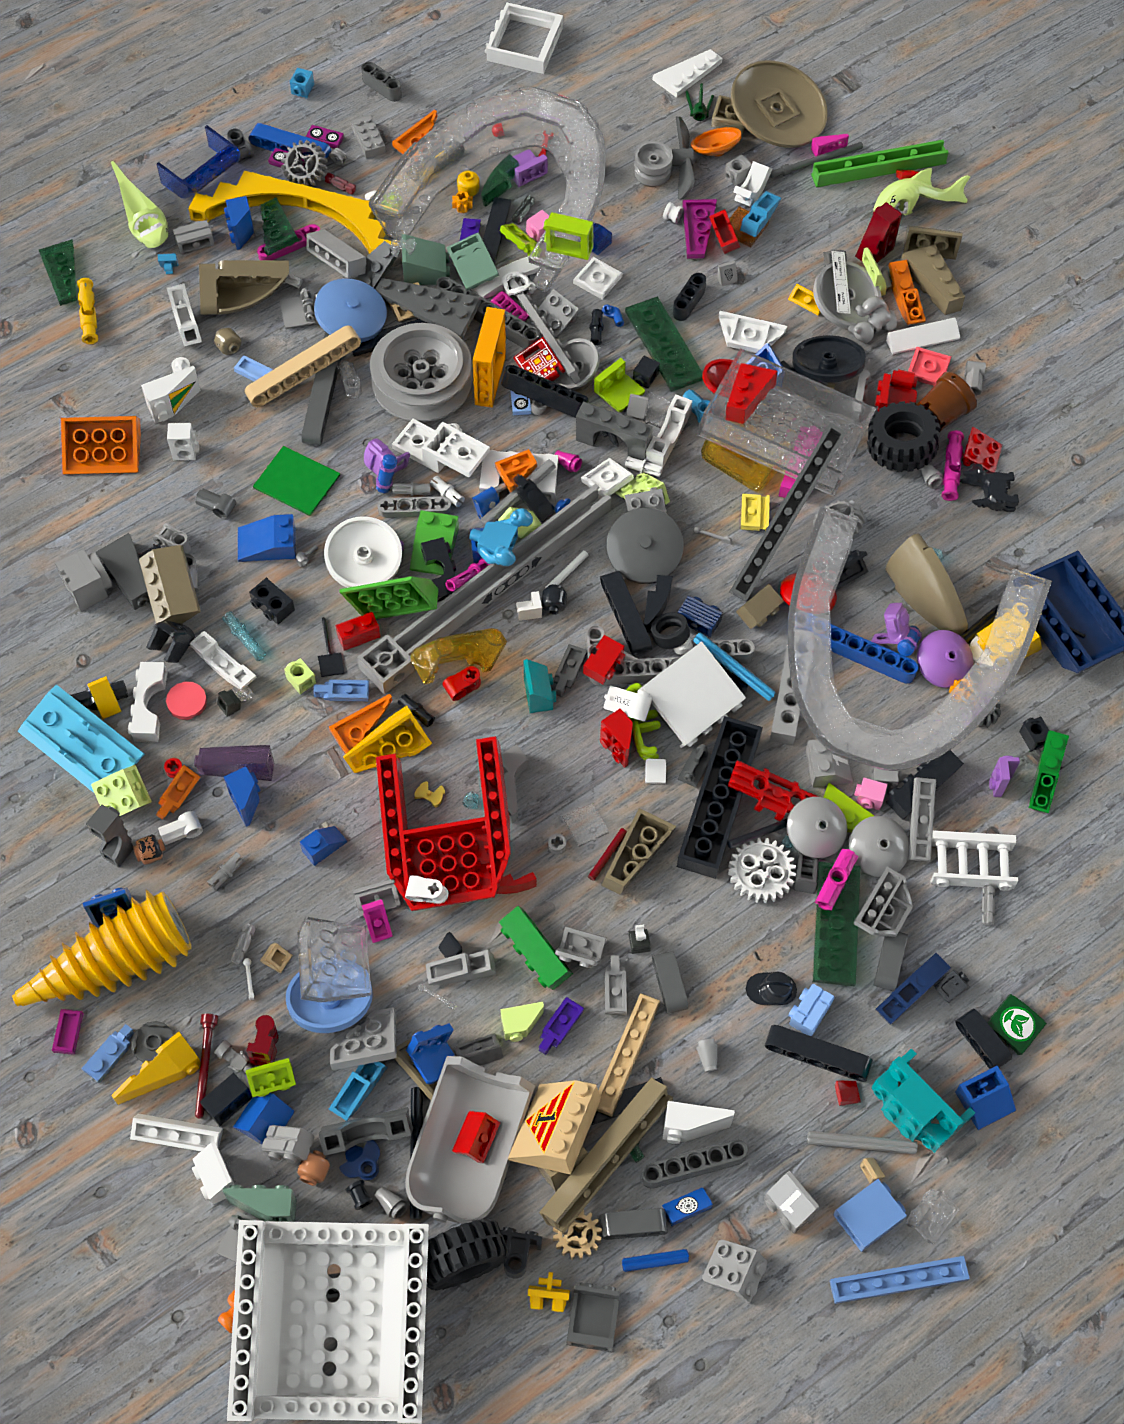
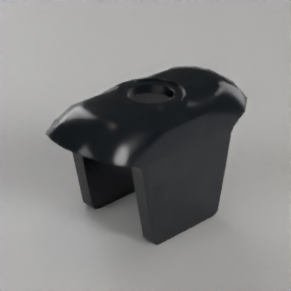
(181, 638)

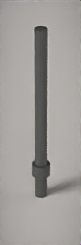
(787, 169)

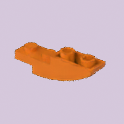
(905, 293)

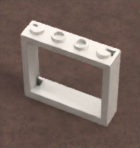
(530, 16)

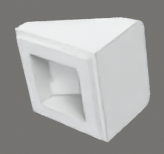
(655, 771)

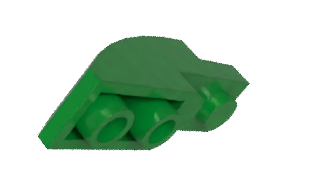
(1048, 771)

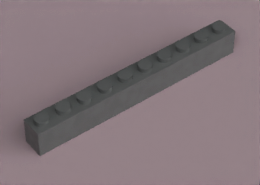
(788, 512)

